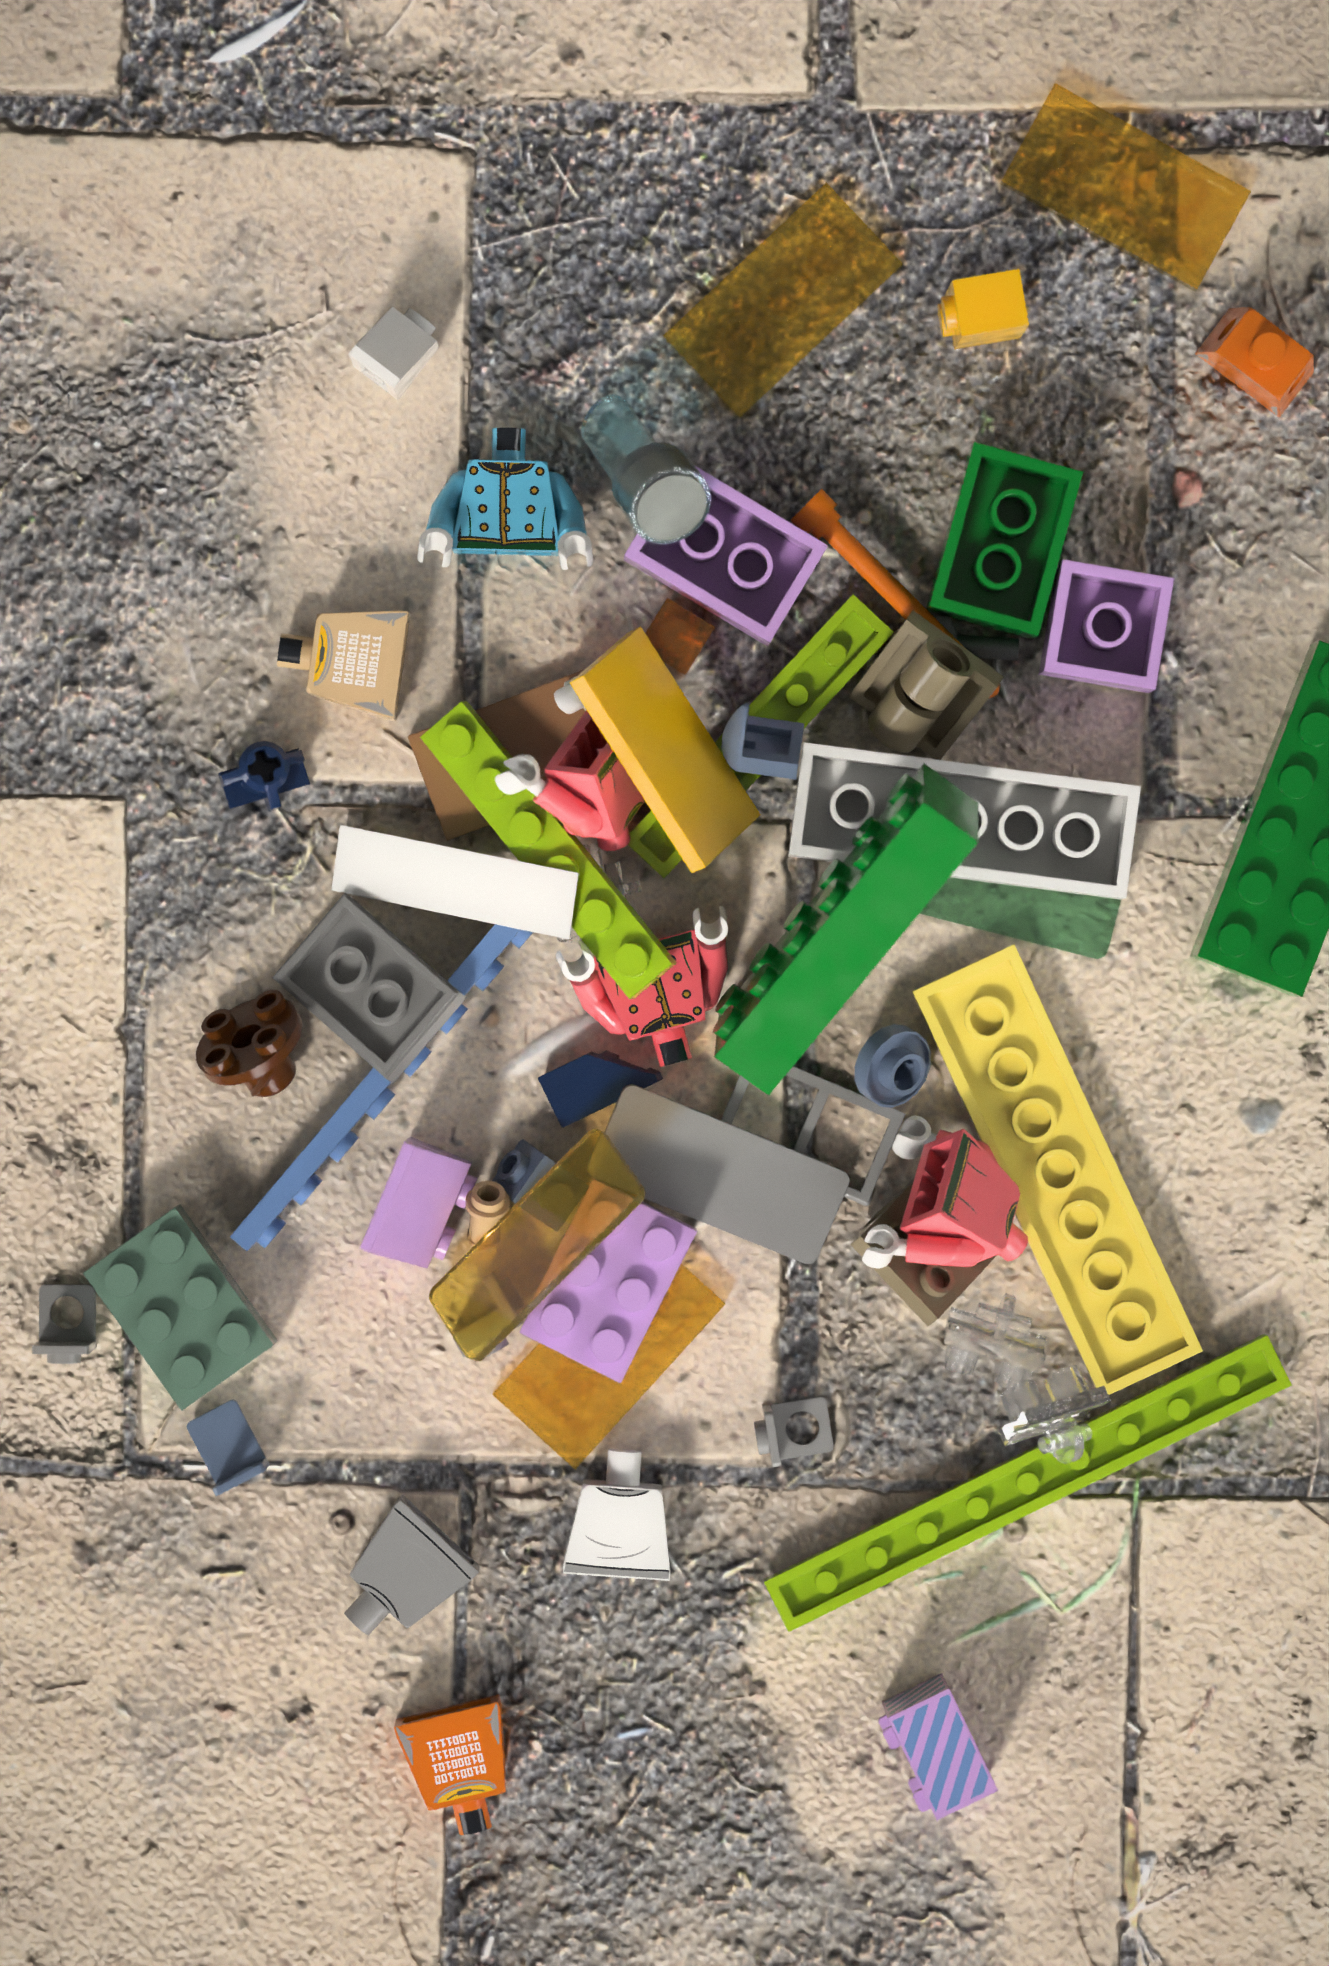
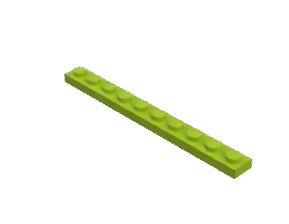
(1025, 1484)

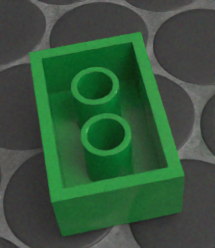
(1004, 540)

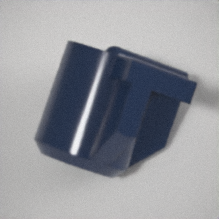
(263, 773)

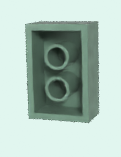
(180, 1307)

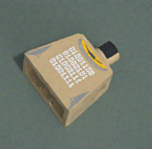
(352, 659)

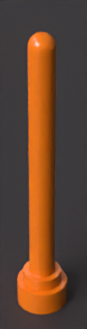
(822, 521)

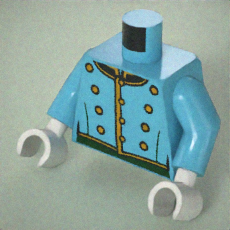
(506, 508)

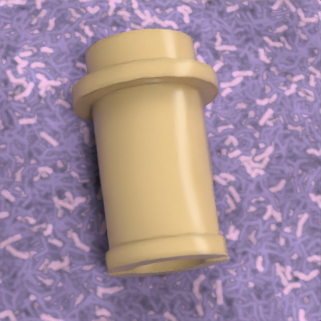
(486, 1205)

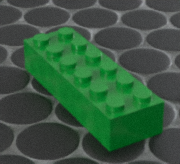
(1275, 884)
(845, 927)

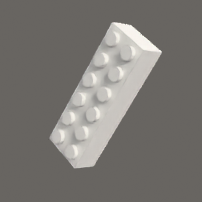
(1031, 824)

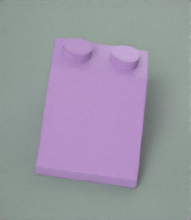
(418, 1203)

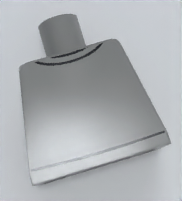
(407, 1569)

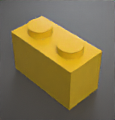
(984, 309)

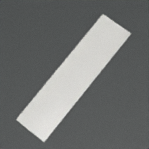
(455, 881)

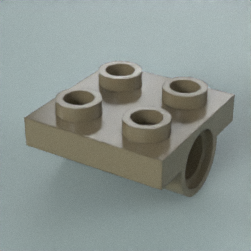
(923, 689)
(923, 1287)

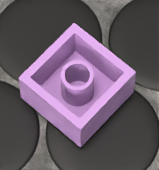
(1106, 626)

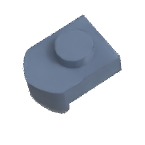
(762, 744)

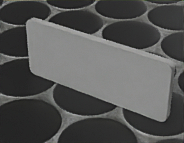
(727, 1174)

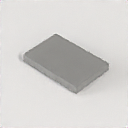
(369, 988)

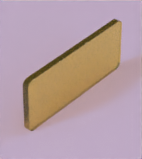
(536, 1244)

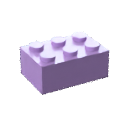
(737, 563)
(613, 1293)

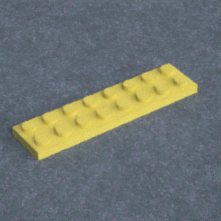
(1067, 1179)

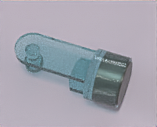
(651, 480)

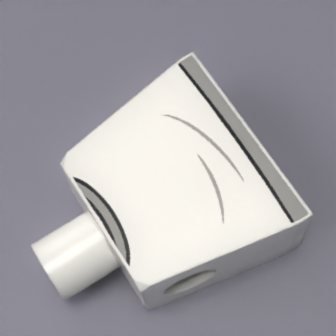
(619, 1524)

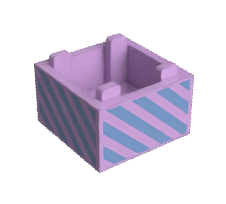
(937, 1747)

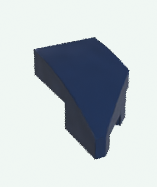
(591, 1084)

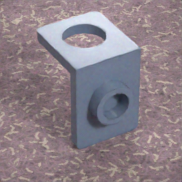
(227, 1446)

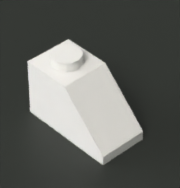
(395, 350)

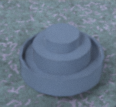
(892, 1065)

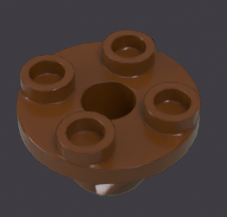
(251, 1044)

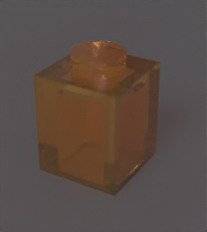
(678, 636)

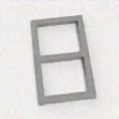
(824, 1089)

